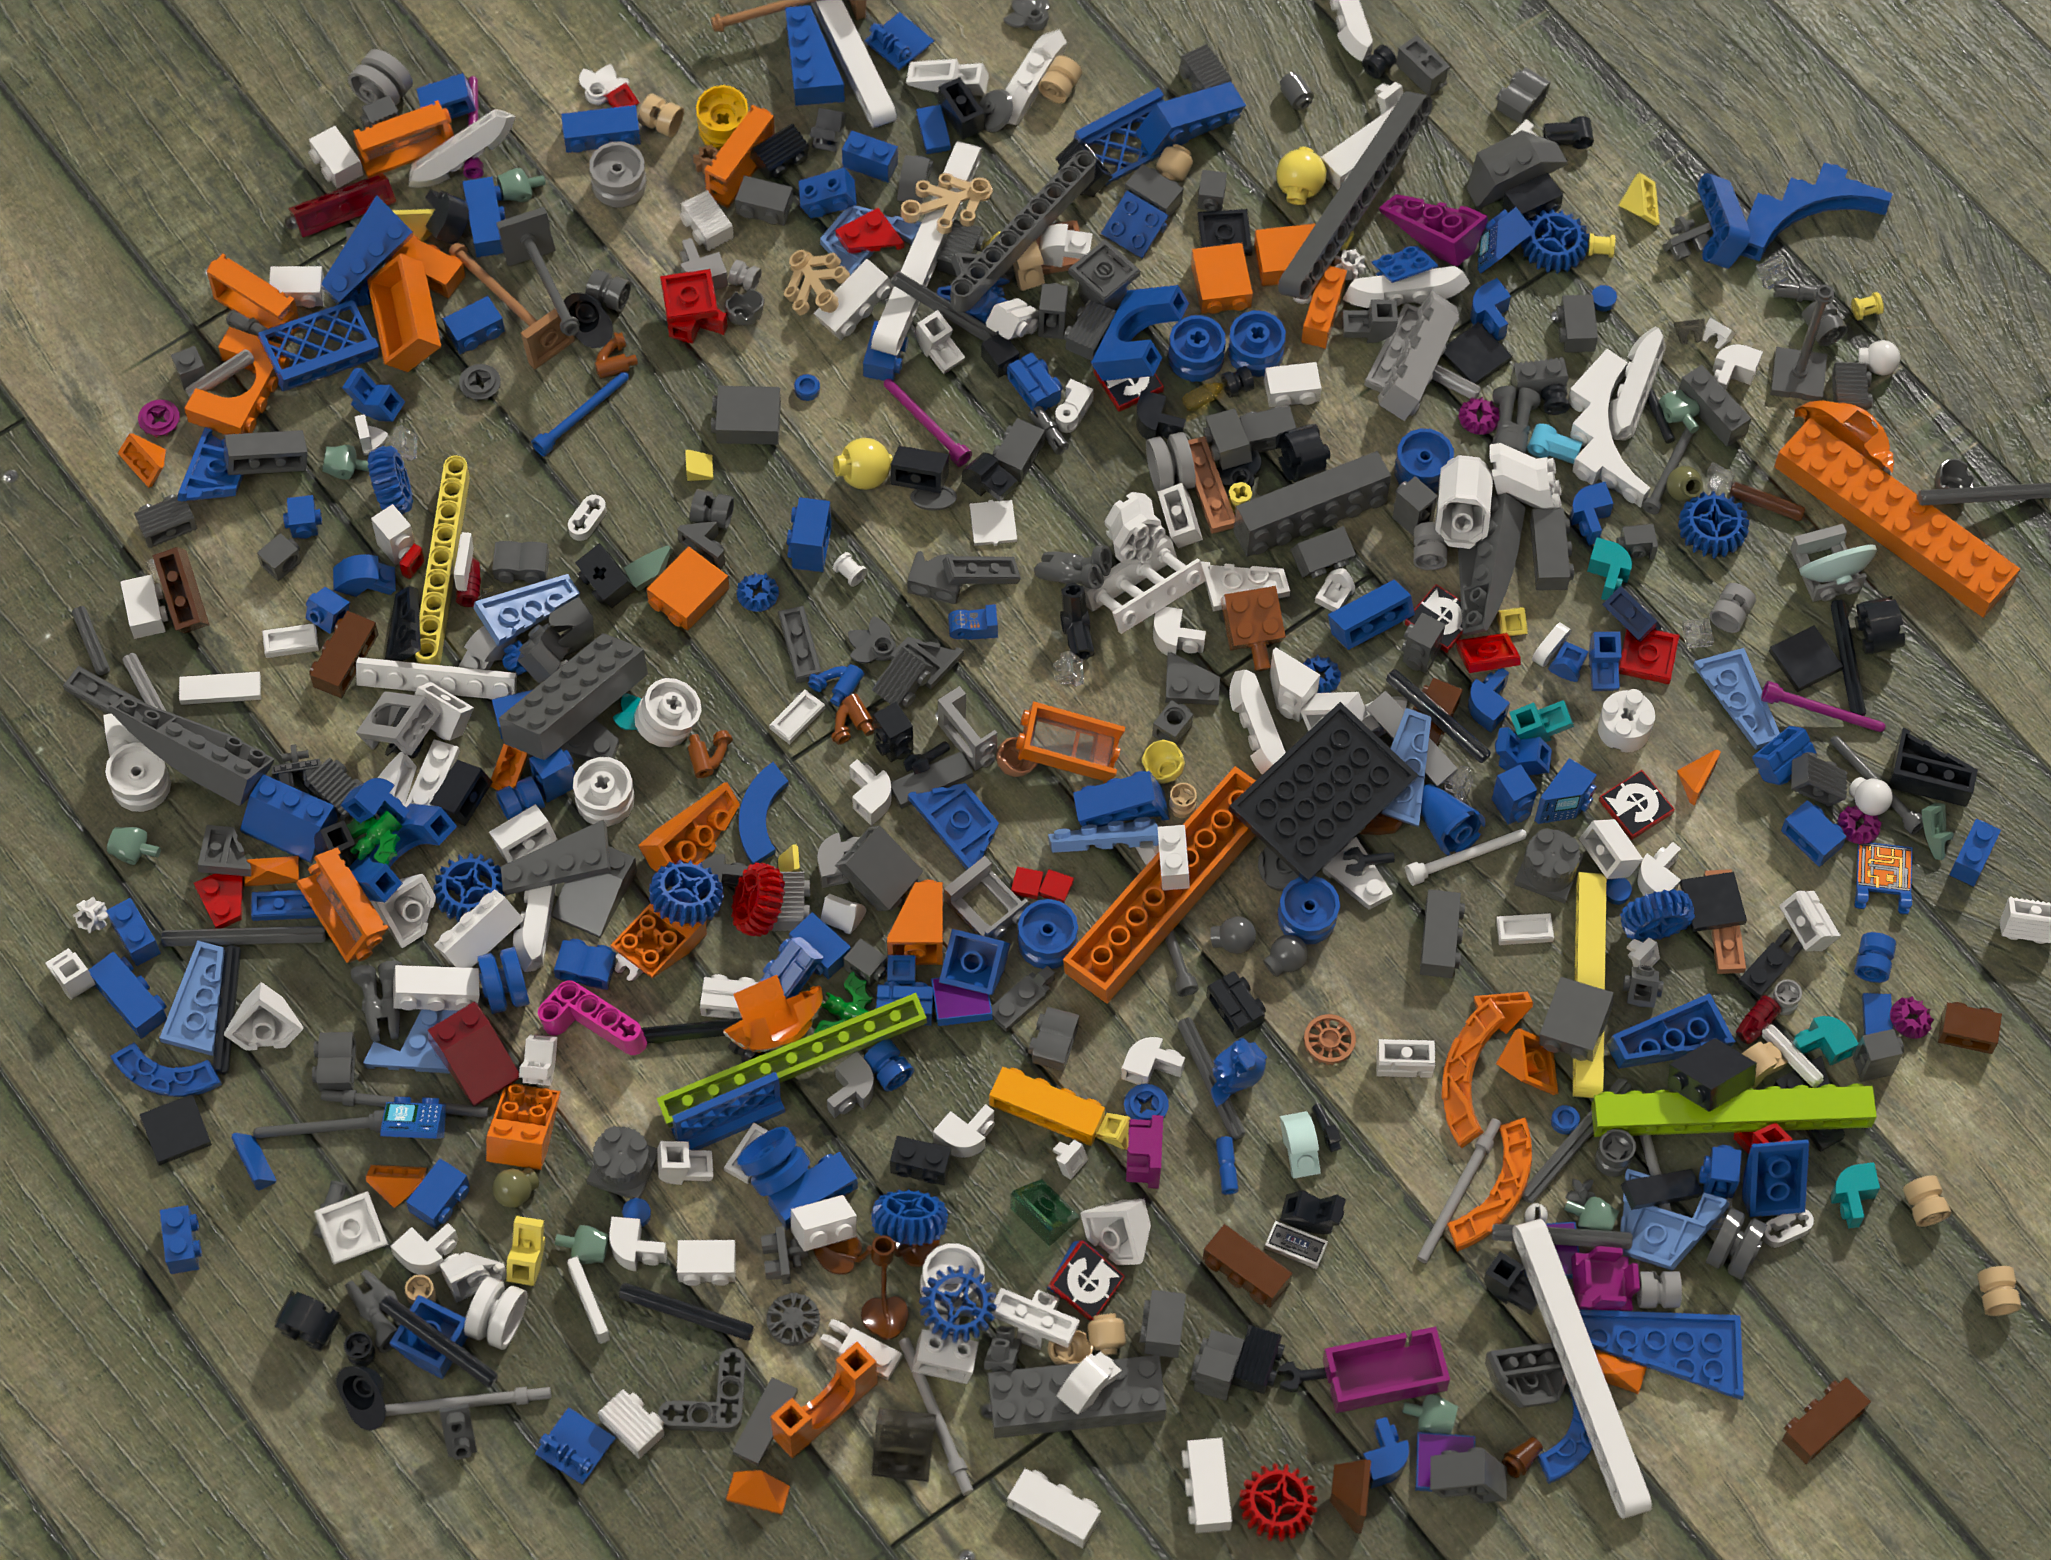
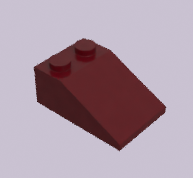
(473, 1053)

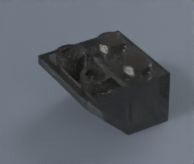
(903, 1444)

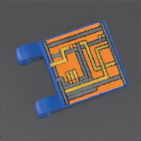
(1884, 870)

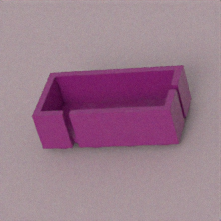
(1386, 1370)

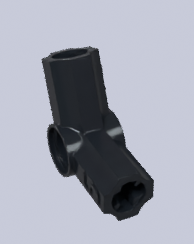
(1076, 620)

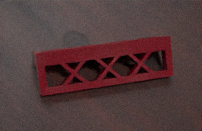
(341, 204)

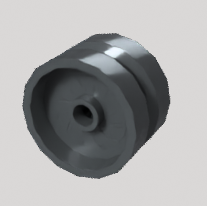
(1739, 1245)

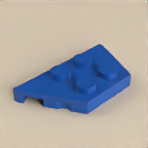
(208, 472)
(958, 820)

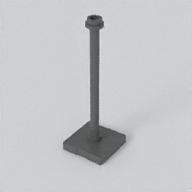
(528, 238)
(1802, 371)

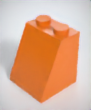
(920, 925)

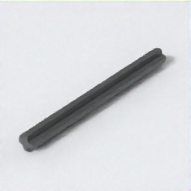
(1984, 494)
(238, 936)
(1567, 1150)

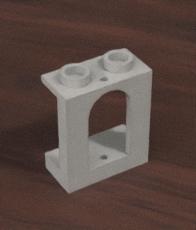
(1817, 541)
(953, 713)
(410, 729)
(982, 873)

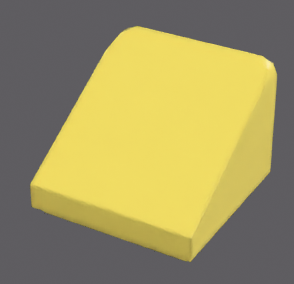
(698, 466)
(1512, 621)
(789, 860)
(1114, 1130)

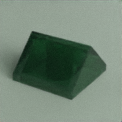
(1043, 1210)

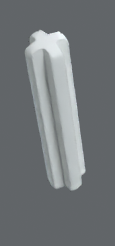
(1793, 1056)

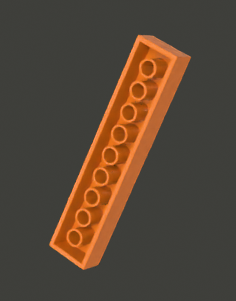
(1895, 519)
(1146, 912)

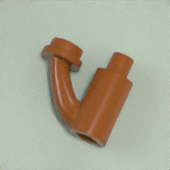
(614, 365)
(858, 714)
(699, 756)

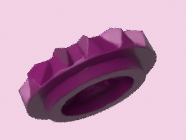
(158, 409)
(1469, 419)
(1865, 833)
(1910, 1027)

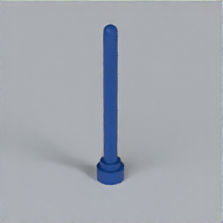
(544, 442)

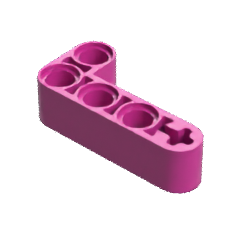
(598, 1020)

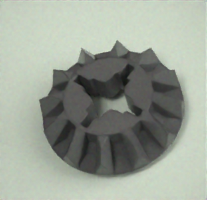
(487, 375)

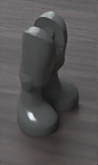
(1075, 568)
(373, 1008)
(370, 1310)

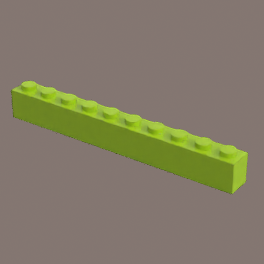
(802, 1054)
(1748, 1112)

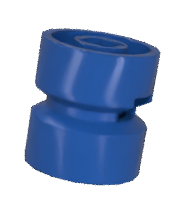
(520, 798)
(1875, 957)
(890, 1068)

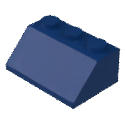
(286, 817)

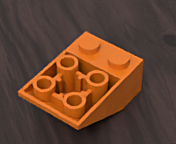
(655, 943)
(522, 1126)

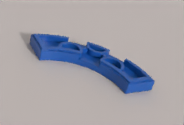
(754, 812)
(162, 1079)
(1568, 1452)

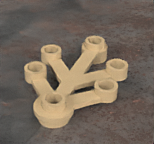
(976, 190)
(802, 263)

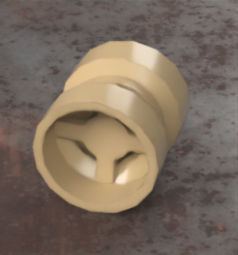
(1186, 795)
(421, 1286)

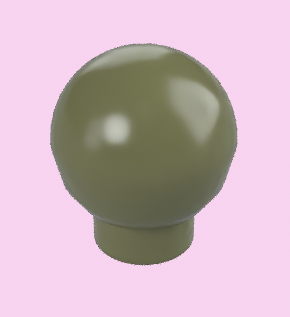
(1684, 483)
(514, 1186)

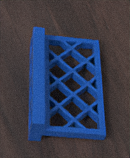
(1115, 122)
(322, 365)
(729, 1113)

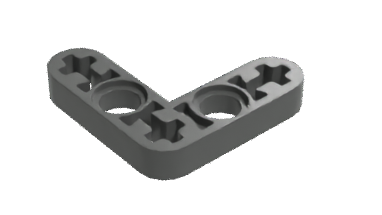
(714, 1409)

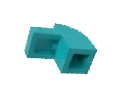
(1611, 562)
(1543, 722)
(1830, 1036)
(1853, 1185)

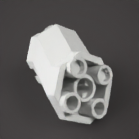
(1525, 477)
(1464, 501)
(1134, 529)

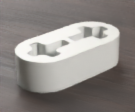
(582, 514)
(1551, 644)
(1790, 1233)

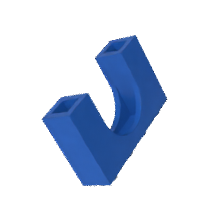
(1140, 308)
(421, 826)

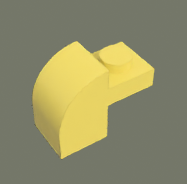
(526, 1251)

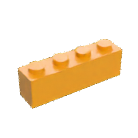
(1046, 1105)

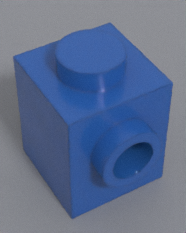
(302, 517)
(326, 609)

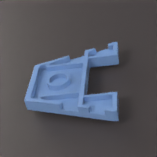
(852, 261)
(416, 1051)
(1665, 1236)

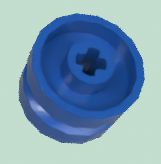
(1256, 341)
(1196, 348)
(1422, 455)
(1308, 909)
(1047, 933)
(502, 980)
(773, 1161)

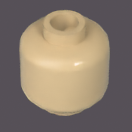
(1174, 163)
(1106, 1333)

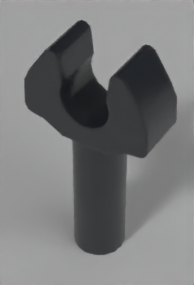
(920, 763)
(1365, 860)
(1330, 1131)
(1299, 1376)

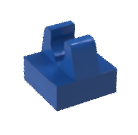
(901, 969)

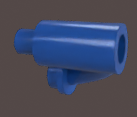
(848, 681)

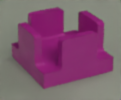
(1145, 1151)
(1604, 1280)

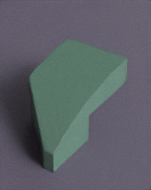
(648, 567)
(1935, 829)

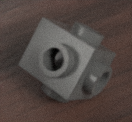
(1642, 986)

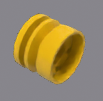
(719, 114)

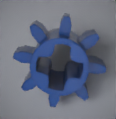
(510, 659)

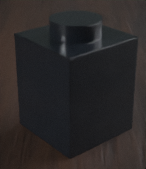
(998, 354)

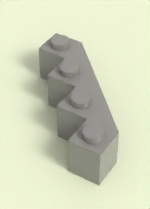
(1417, 362)

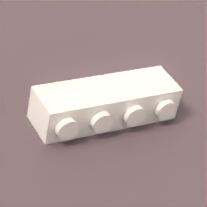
(1344, 157)

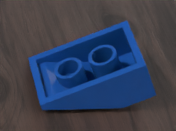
(1776, 1178)

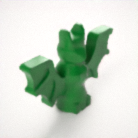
(378, 833)
(848, 1010)

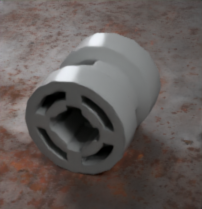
(743, 275)
(1788, 991)

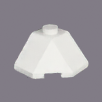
(407, 909)
(263, 1021)
(1119, 1229)
(467, 1272)

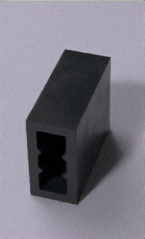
(1712, 1074)

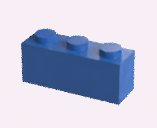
(599, 127)
(483, 214)
(1371, 614)
(128, 994)
(824, 1181)

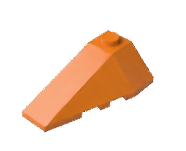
(693, 831)

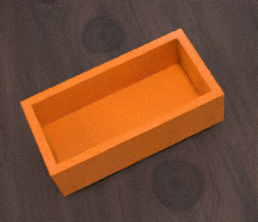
(404, 313)

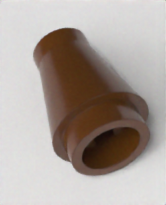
(1521, 1457)

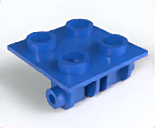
(898, 40)
(1135, 224)
(1404, 264)
(574, 1445)

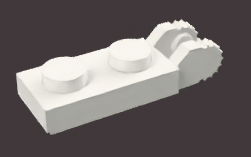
(886, 1357)

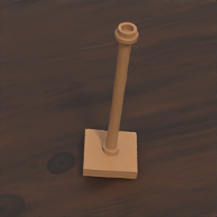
(718, 22)
(543, 336)

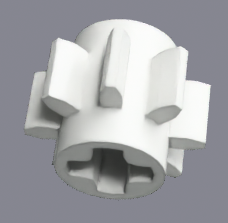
(1351, 262)
(91, 915)

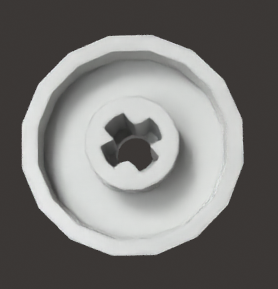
(667, 712)
(137, 777)
(603, 791)
(953, 1256)
(495, 1313)

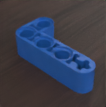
(1726, 219)

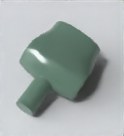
(517, 186)
(1679, 408)
(342, 462)
(129, 844)
(1594, 1215)
(587, 1244)
(1434, 1415)

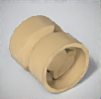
(1060, 79)
(663, 116)
(1925, 1197)
(1999, 1293)

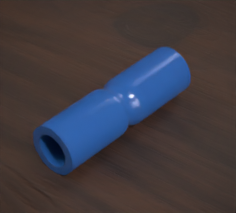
(1227, 1169)

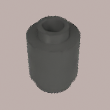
(1296, 91)

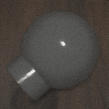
(1234, 935)
(1286, 955)

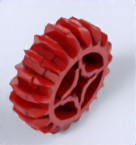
(758, 899)
(1288, 1504)

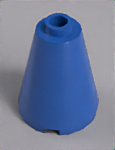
(1450, 820)

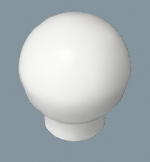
(1881, 357)
(1871, 795)

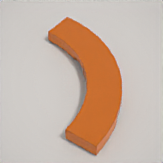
(1460, 1069)
(1506, 1191)

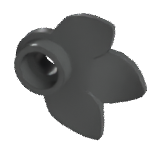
(1029, 13)
(870, 641)

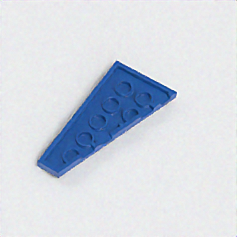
(1683, 1345)

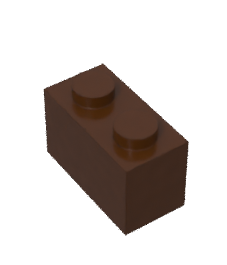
(1969, 1027)

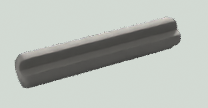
(91, 641)

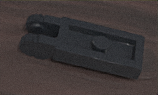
(1769, 966)

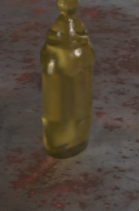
(1202, 395)

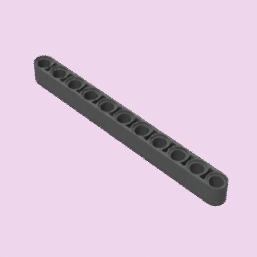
(1355, 195)

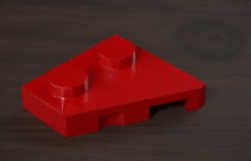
(869, 233)
(222, 898)

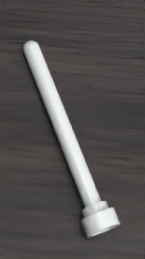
(1418, 872)

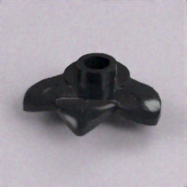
(1244, 471)

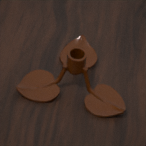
(886, 1315)

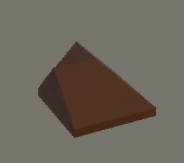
(1351, 1491)

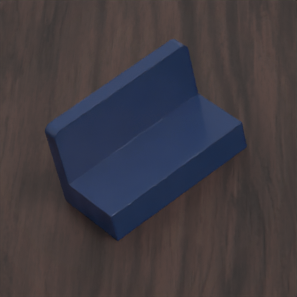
(1631, 614)

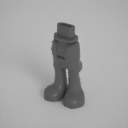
(1509, 433)

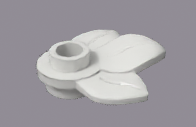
(600, 82)

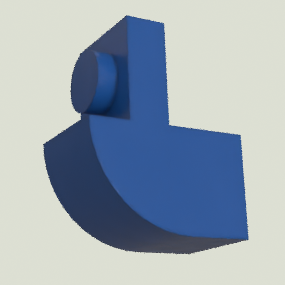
(1487, 307)
(373, 400)
(1588, 506)
(362, 572)
(1604, 659)
(1485, 702)
(1531, 753)
(373, 798)
(1390, 1458)

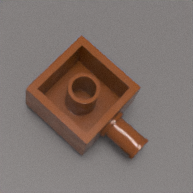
(1253, 622)

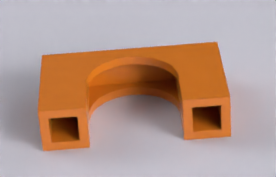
(237, 413)
(798, 1426)

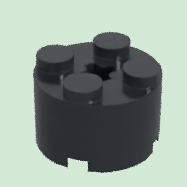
(1302, 452)
(1880, 625)
(307, 1319)

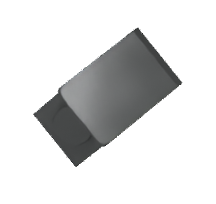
(701, 539)

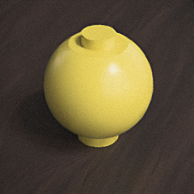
(1300, 175)
(863, 463)

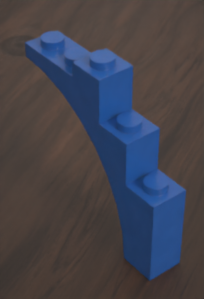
(1802, 199)

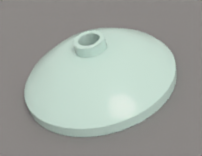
(1840, 565)

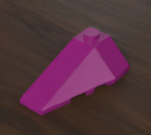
(1440, 229)

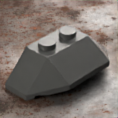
(1510, 165)
(1527, 1374)

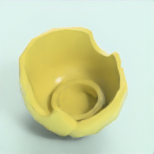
(1163, 761)

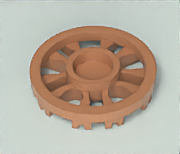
(1329, 1039)

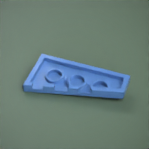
(524, 607)
(1740, 694)
(1412, 747)
(1105, 836)
(196, 1004)

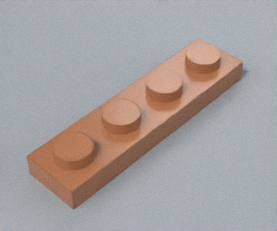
(1210, 488)
(1727, 944)

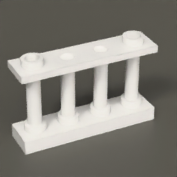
(1166, 590)

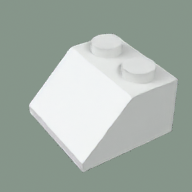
(1291, 684)

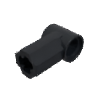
(1575, 133)

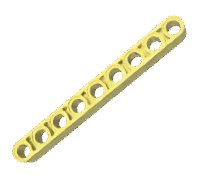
(442, 551)
(1590, 968)

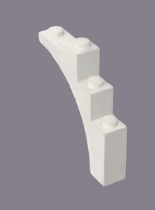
(1600, 456)

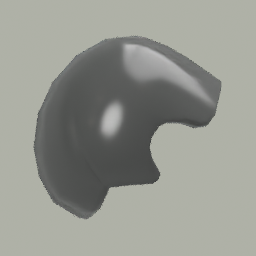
(744, 308)
(1953, 474)

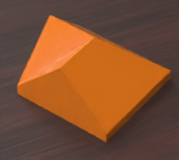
(1529, 1061)

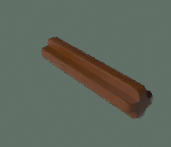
(1767, 501)

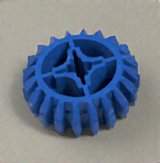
(1558, 234)
(390, 479)
(1701, 529)
(453, 879)
(688, 885)
(1657, 915)
(909, 1217)
(967, 1281)

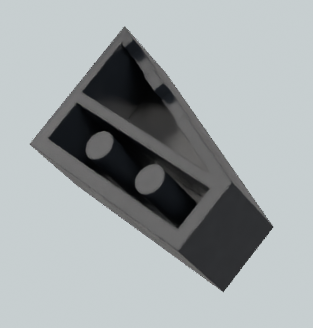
(1929, 772)

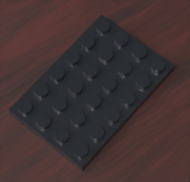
(1323, 792)

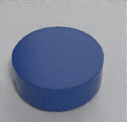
(1604, 297)
(807, 387)
(1618, 890)
(1565, 1119)
(637, 1209)

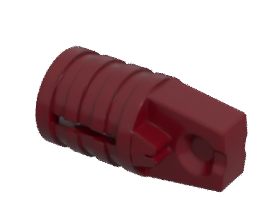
(468, 597)
(1758, 1019)

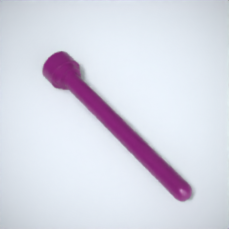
(473, 167)
(958, 453)
(1773, 693)

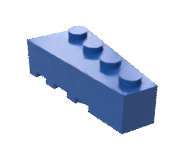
(812, 66)
(1189, 117)
(368, 249)
(1670, 1034)

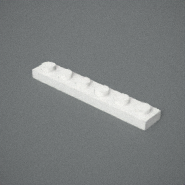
(452, 679)

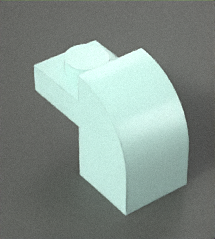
(1302, 1144)

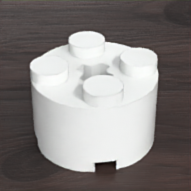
(1626, 720)

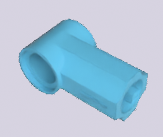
(1547, 443)

